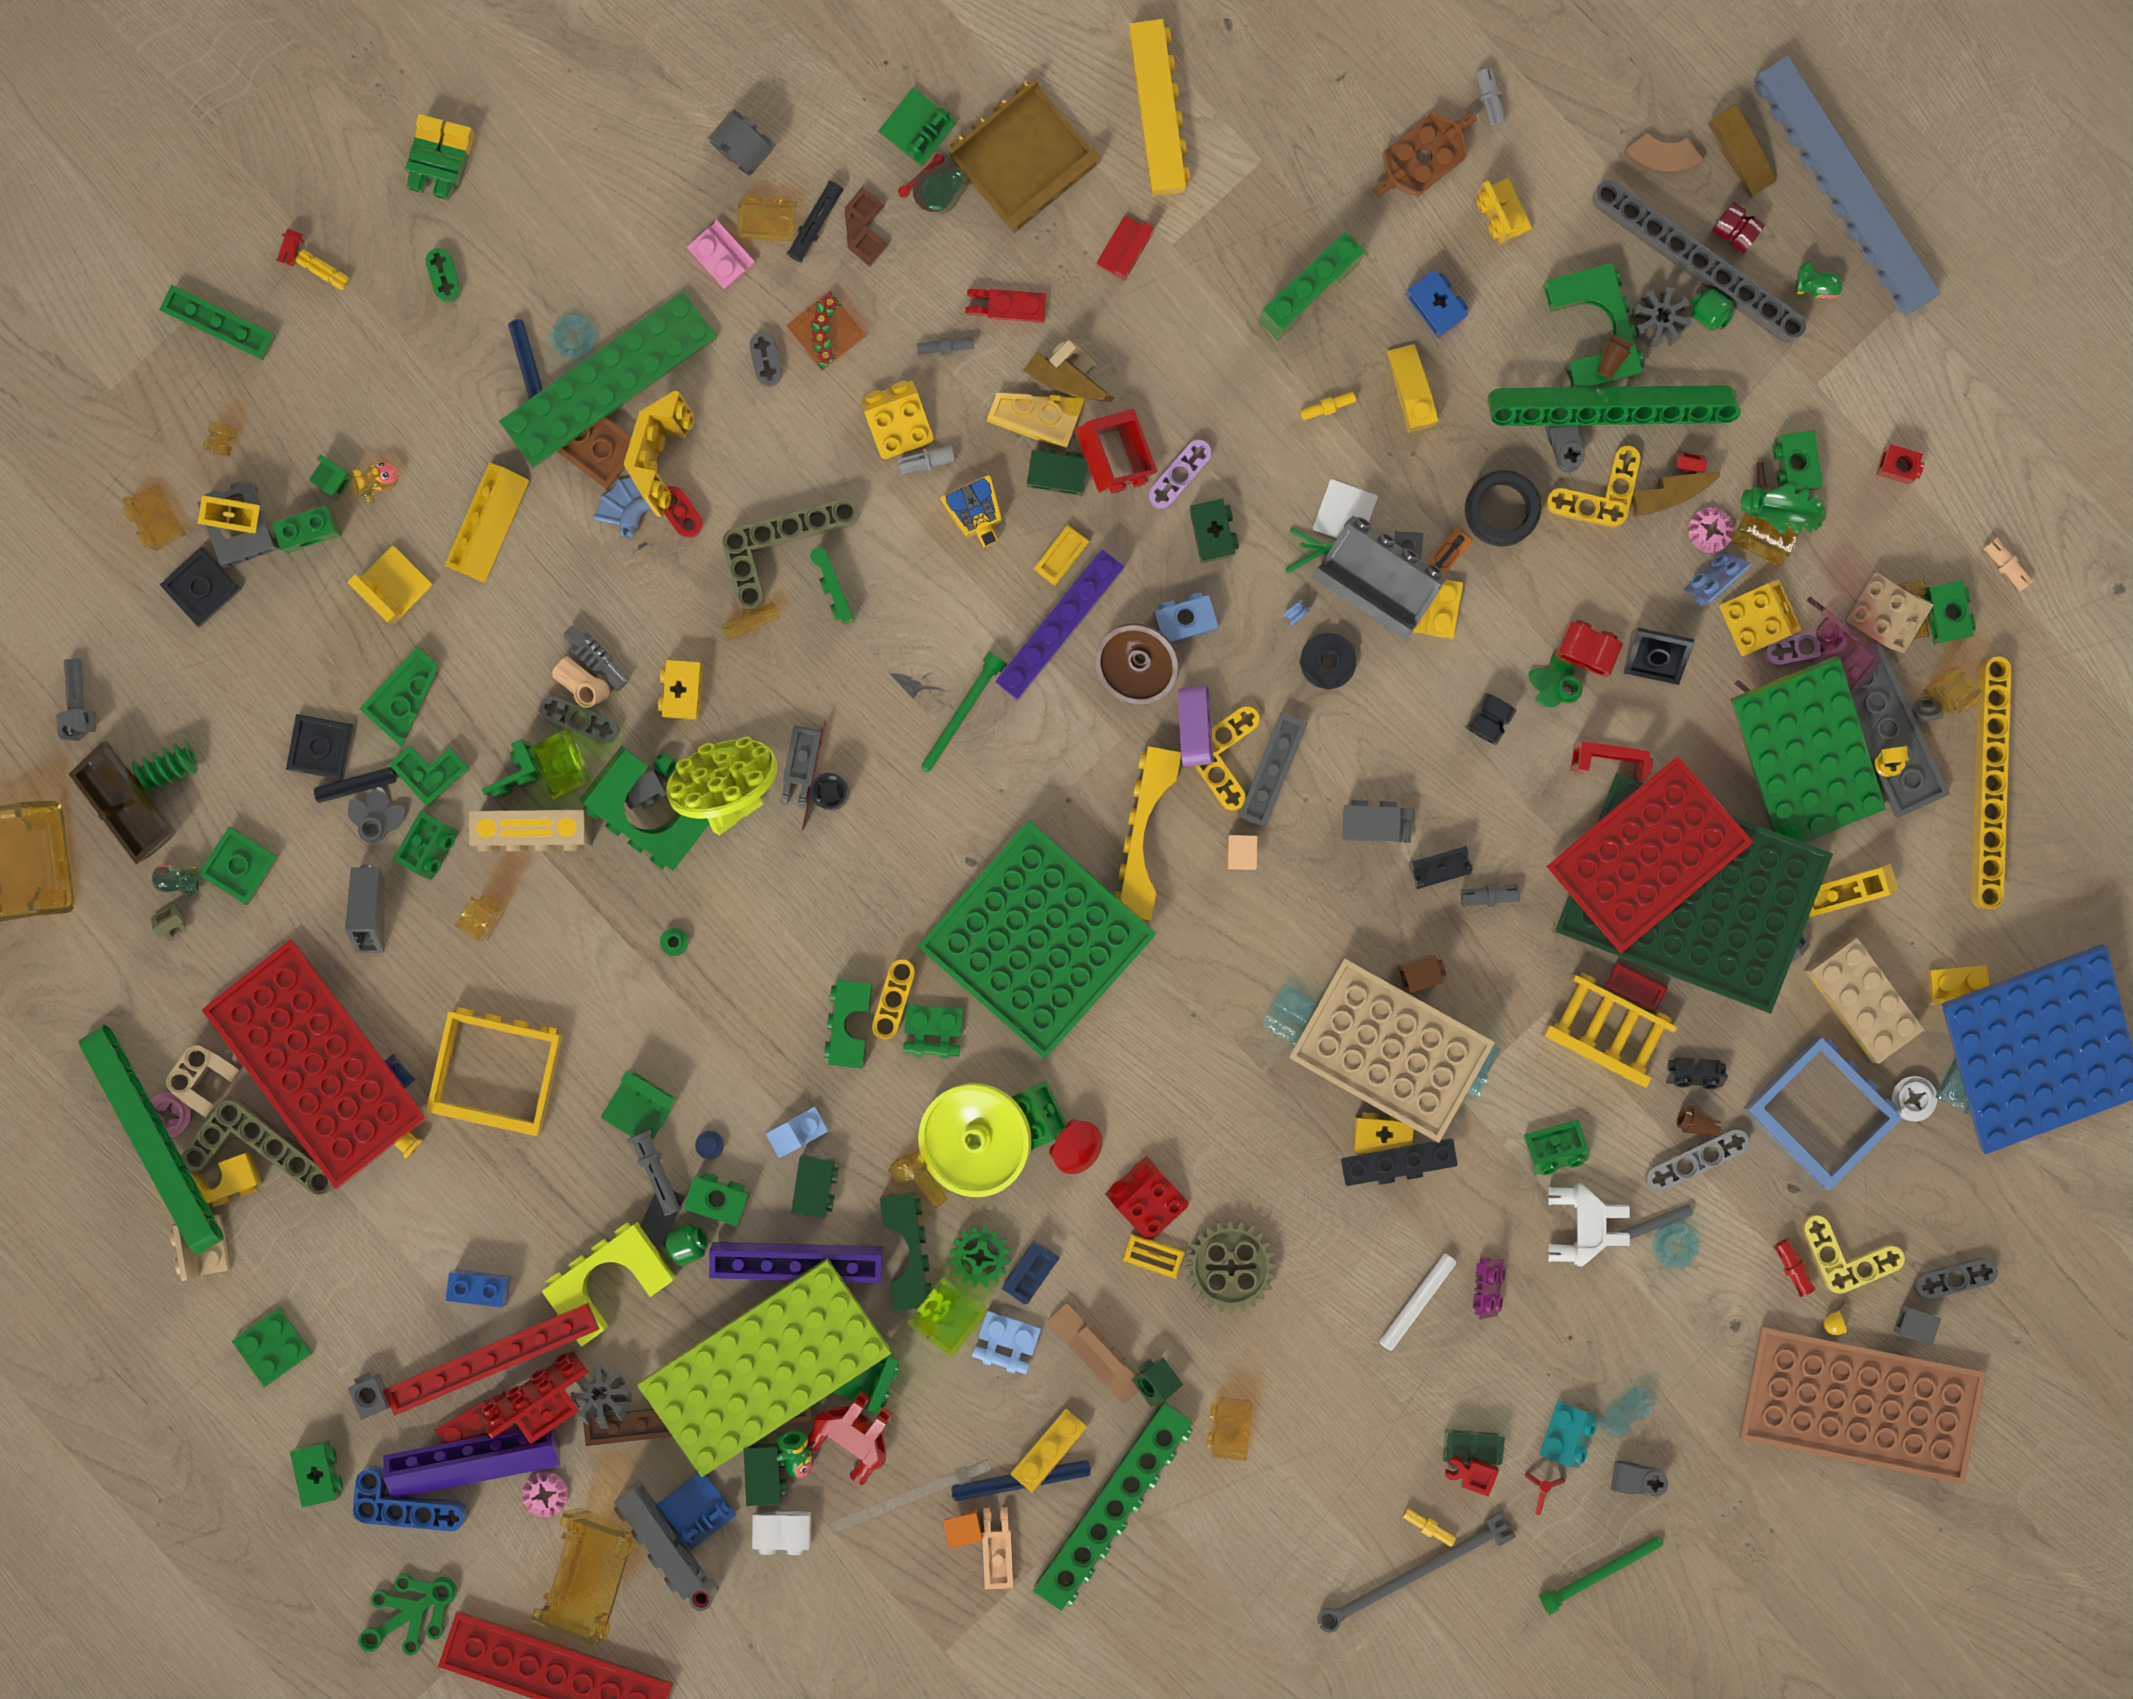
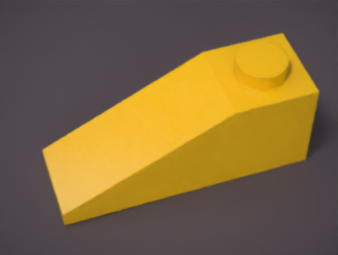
(1412, 388)
(1855, 889)

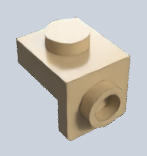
(1074, 354)

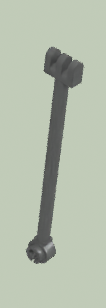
(1493, 1532)

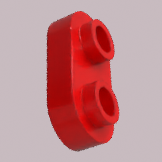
(681, 512)

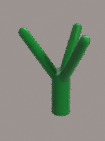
(1322, 548)

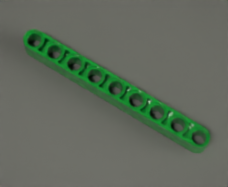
(1613, 405)
(151, 1140)

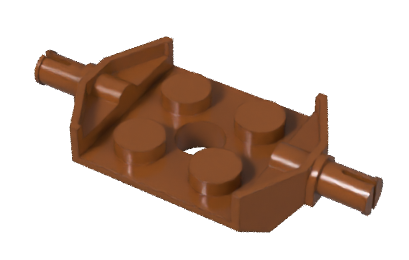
(1438, 136)

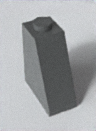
(366, 909)

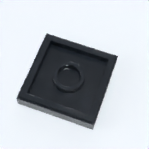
(200, 587)
(319, 747)

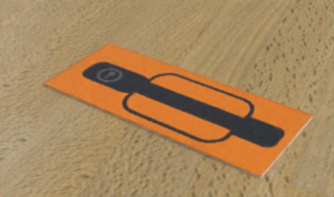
(1450, 550)

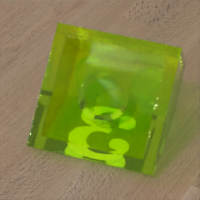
(561, 764)
(947, 1317)

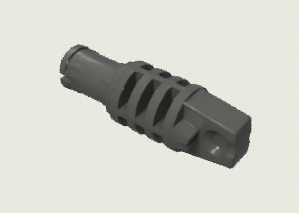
(595, 657)

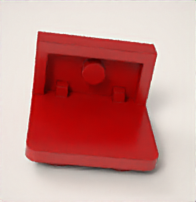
(1147, 1199)

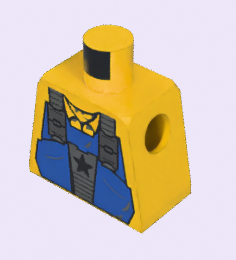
(975, 510)

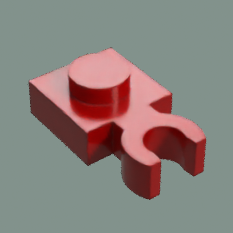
(1476, 1476)

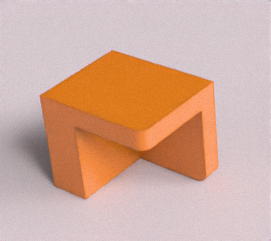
(963, 1529)

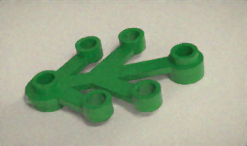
(412, 1610)

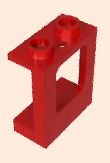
(1585, 750)

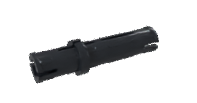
(798, 250)

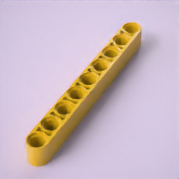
(1998, 770)

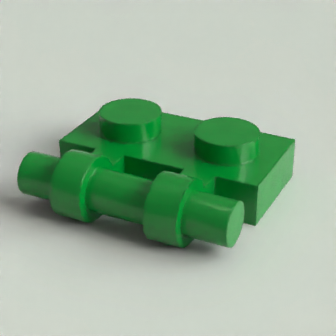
(932, 1021)

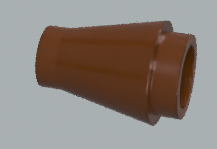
(1613, 356)
(1697, 1122)

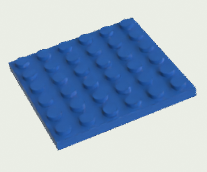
(2042, 1048)

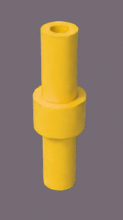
(1327, 406)
(1429, 1527)

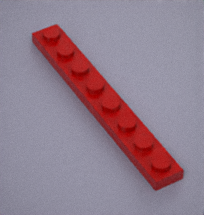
(491, 1359)

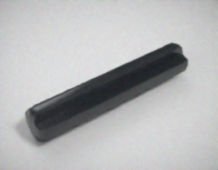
(355, 785)

